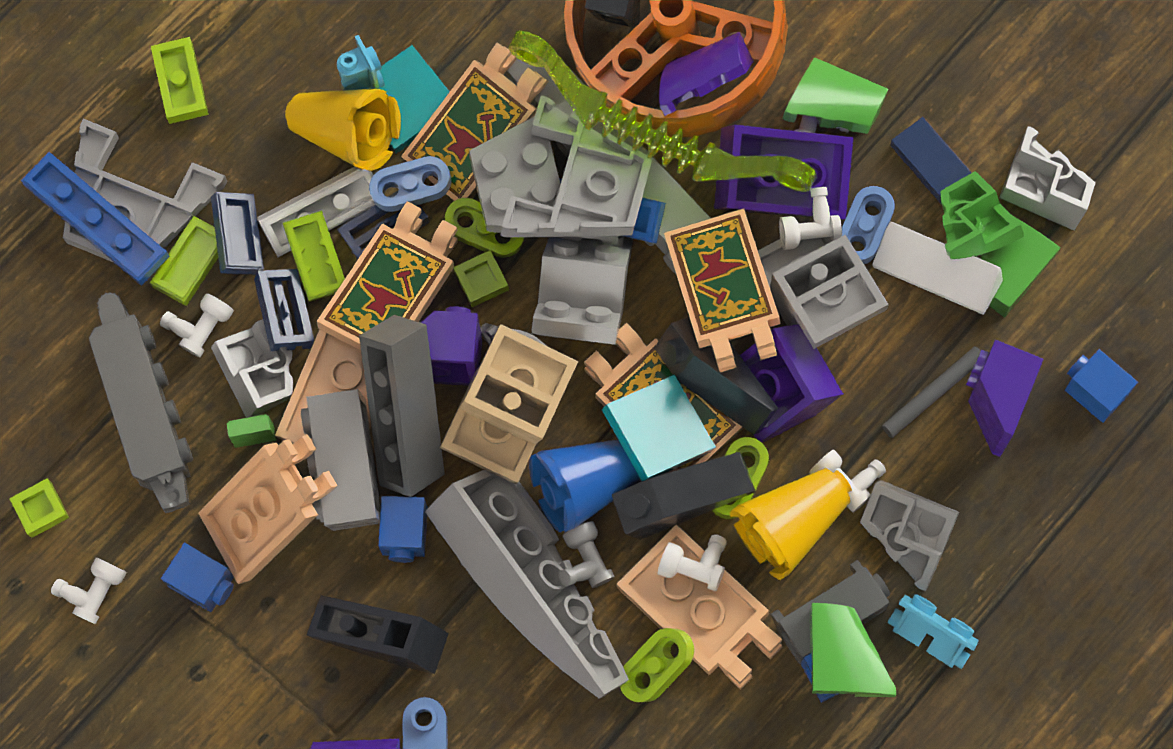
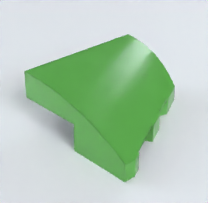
(836, 98)
(976, 219)
(1020, 266)
(844, 655)

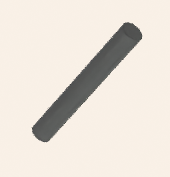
(931, 393)

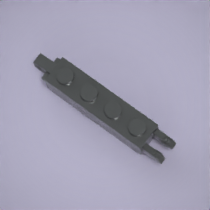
(139, 404)

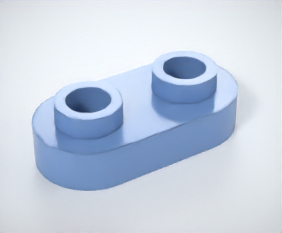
(410, 179)
(866, 228)
(425, 737)

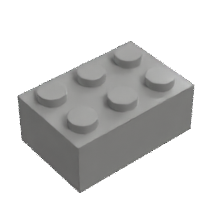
(344, 448)

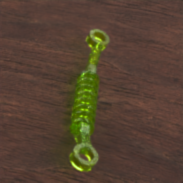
(707, 164)

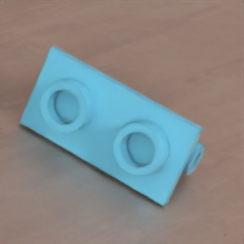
(360, 68)
(921, 619)

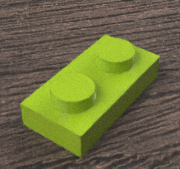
(179, 80)

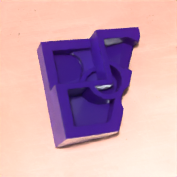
(703, 71)

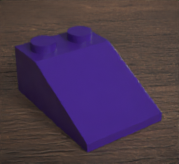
(825, 153)

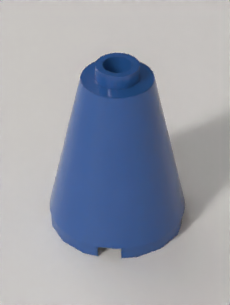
(580, 480)

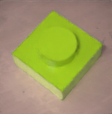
(481, 278)
(39, 508)

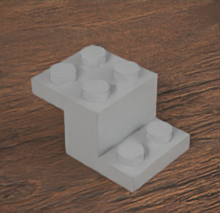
(821, 287)
(582, 289)

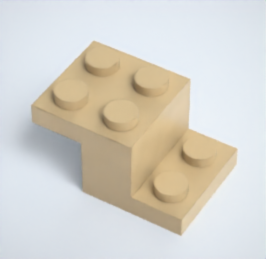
(508, 404)

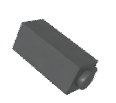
(860, 591)

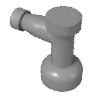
(593, 566)

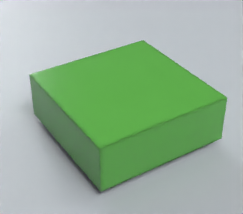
(251, 431)

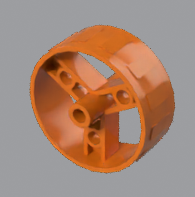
(680, 36)

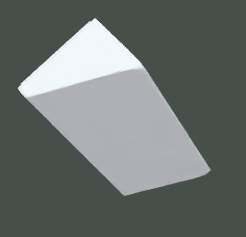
(337, 198)
(927, 265)

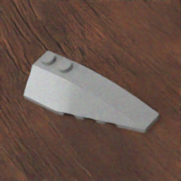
(514, 561)

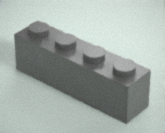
(402, 404)

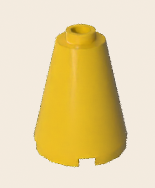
(348, 124)
(791, 518)

